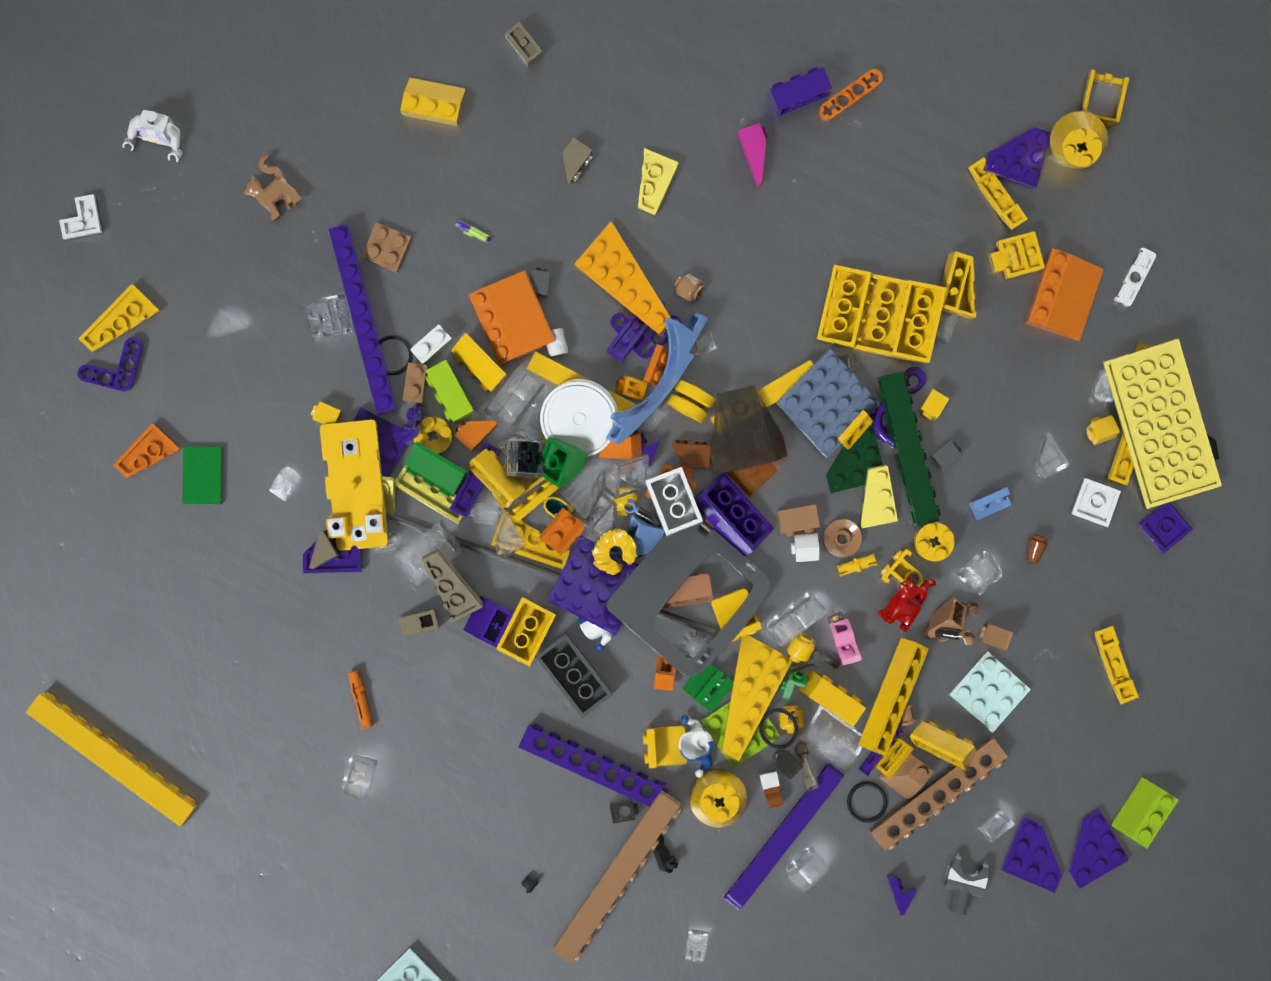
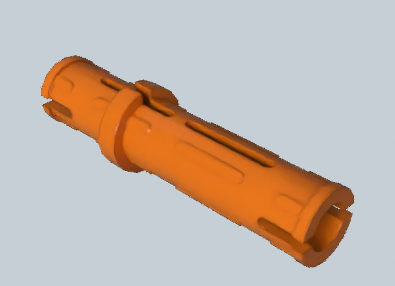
(360, 699)

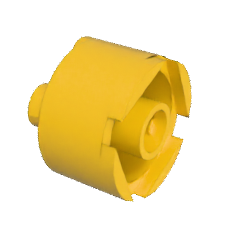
(444, 434)
(930, 531)

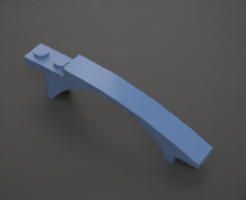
(680, 343)

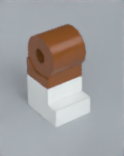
(771, 789)

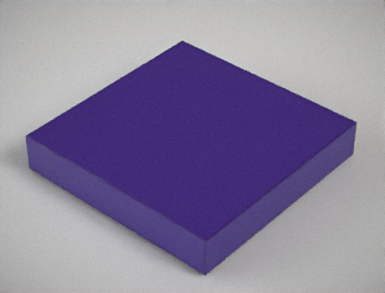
(1165, 527)

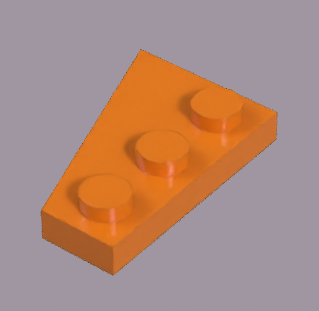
(146, 451)

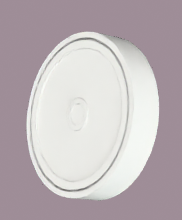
(579, 415)

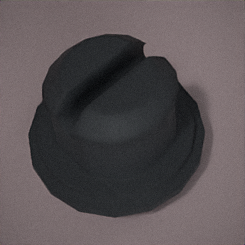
(529, 884)

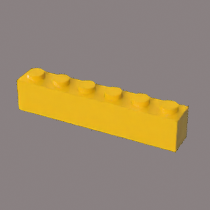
(893, 696)

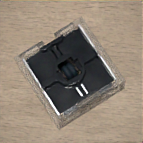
(523, 457)

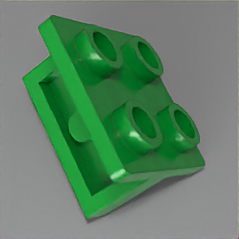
(709, 687)

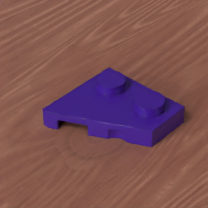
(414, 417)

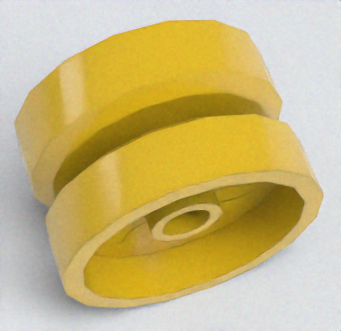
(692, 398)

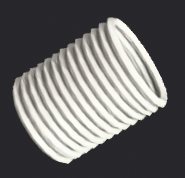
(558, 347)

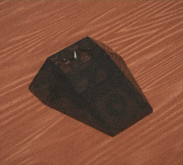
(744, 432)

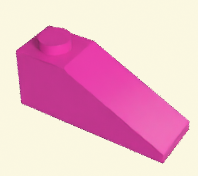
(754, 145)

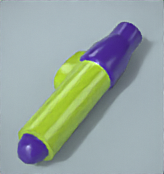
(471, 231)

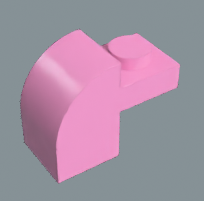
(845, 642)

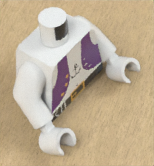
(156, 129)

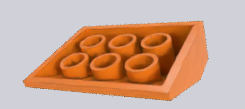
(1064, 295)
(512, 318)

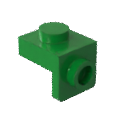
(794, 678)

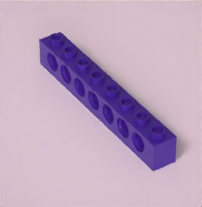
(588, 755)

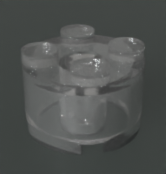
(980, 573)

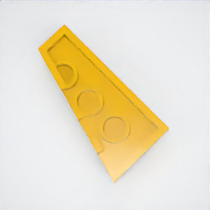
(124, 314)
(535, 547)

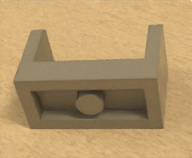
(523, 44)

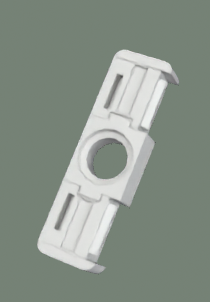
(1141, 266)

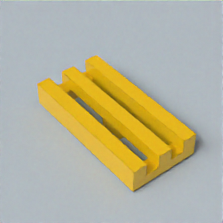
(855, 430)
(896, 760)

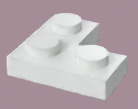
(87, 221)

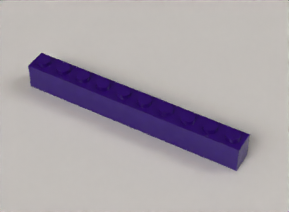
(363, 319)

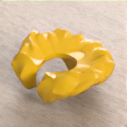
(606, 542)

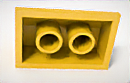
(433, 101)
(478, 364)
(492, 475)
(526, 631)
(943, 744)

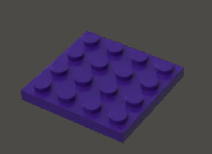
(586, 589)

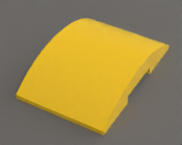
(881, 314)

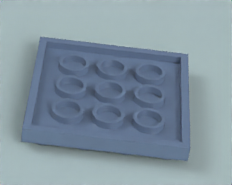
(826, 402)

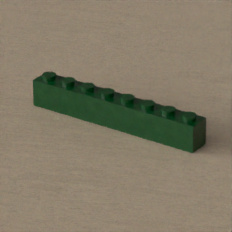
(908, 448)

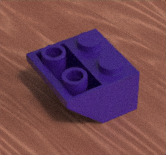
(489, 622)

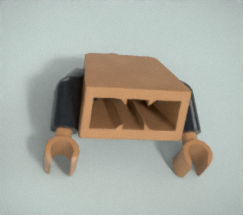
(950, 620)

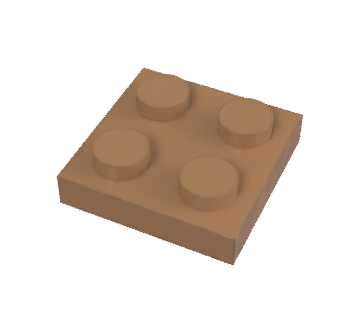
(386, 247)

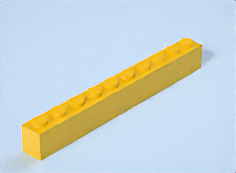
(111, 758)

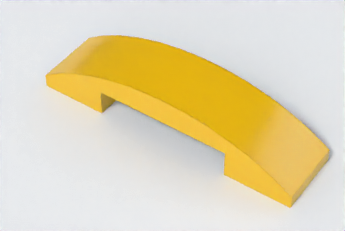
(997, 195)
(1115, 665)

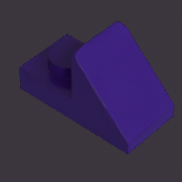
(650, 450)
(901, 899)

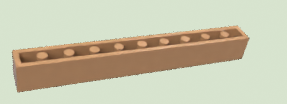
(616, 876)

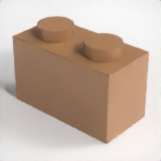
(415, 383)
(798, 519)

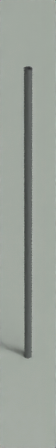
(540, 570)

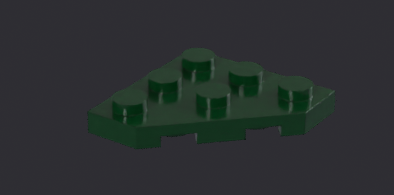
(851, 465)

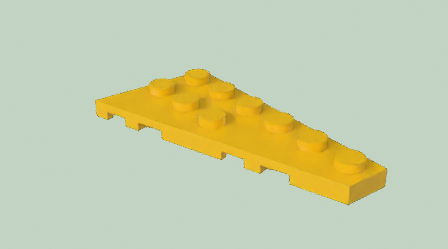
(754, 686)

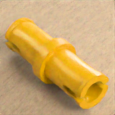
(856, 565)

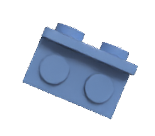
(990, 503)

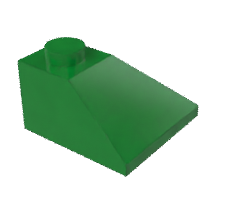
(561, 461)

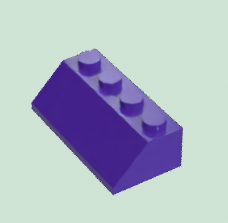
(732, 514)

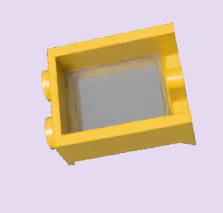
(1104, 97)

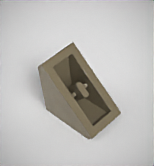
(323, 551)

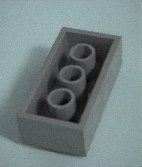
(574, 675)

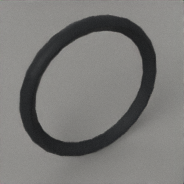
(408, 347)
(762, 732)
(884, 800)

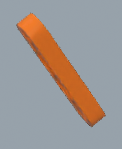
(849, 93)

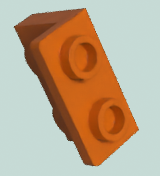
(657, 365)
(562, 531)

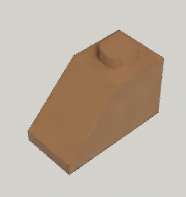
(995, 636)

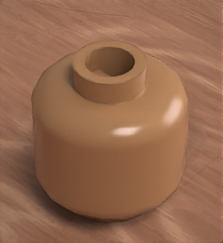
(689, 287)

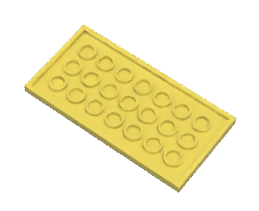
(1162, 423)

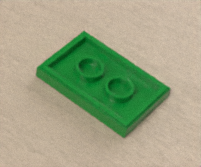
(202, 475)

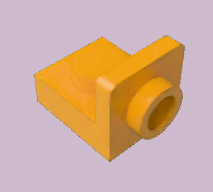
(631, 387)

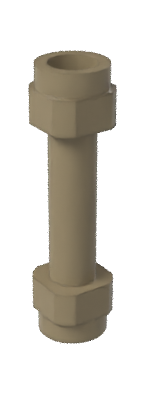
(802, 752)

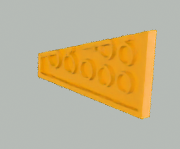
(617, 272)

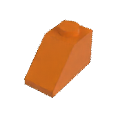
(474, 432)
(628, 449)
(664, 675)

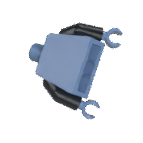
(643, 529)

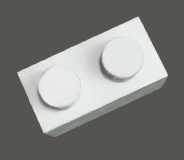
(431, 345)

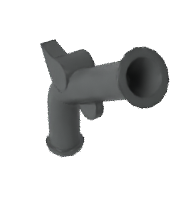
(815, 661)

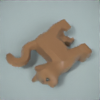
(272, 194)

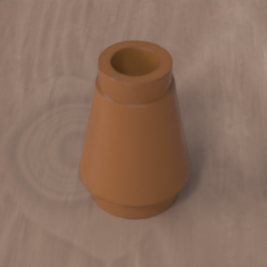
(1037, 546)

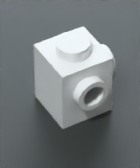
(805, 547)

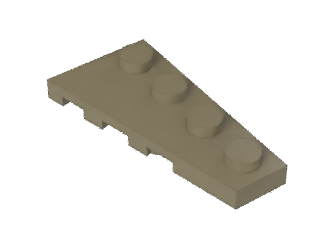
(454, 591)

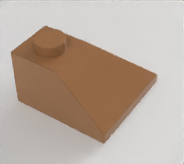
(909, 777)

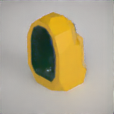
(554, 504)

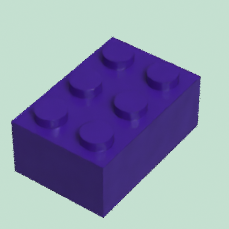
(799, 91)

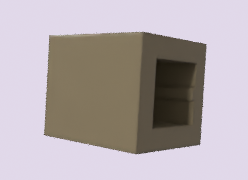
(575, 157)
(419, 622)

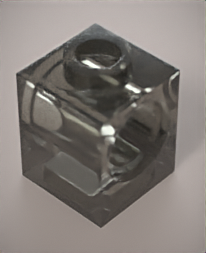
(617, 817)

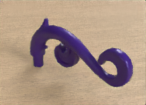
(880, 430)

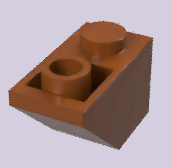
(693, 455)

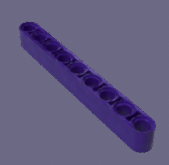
(783, 837)

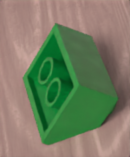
(434, 470)

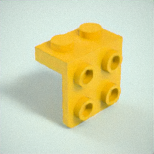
(726, 607)
(663, 746)

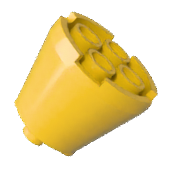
(1075, 129)
(715, 785)

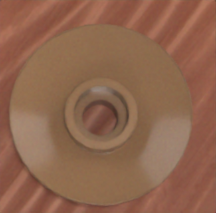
(849, 530)

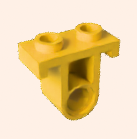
(901, 569)

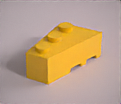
(958, 280)
(833, 698)

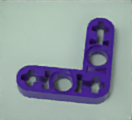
(643, 341)
(115, 377)

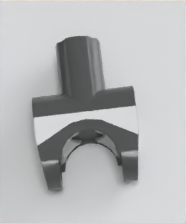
(964, 884)

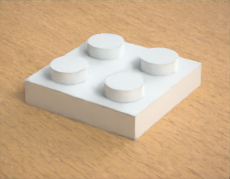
(1095, 502)

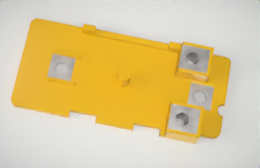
(354, 484)

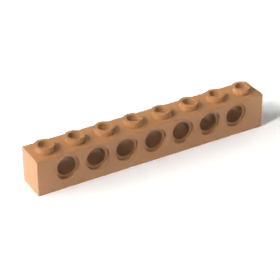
(927, 794)

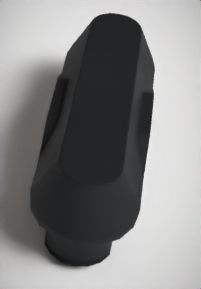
(664, 860)

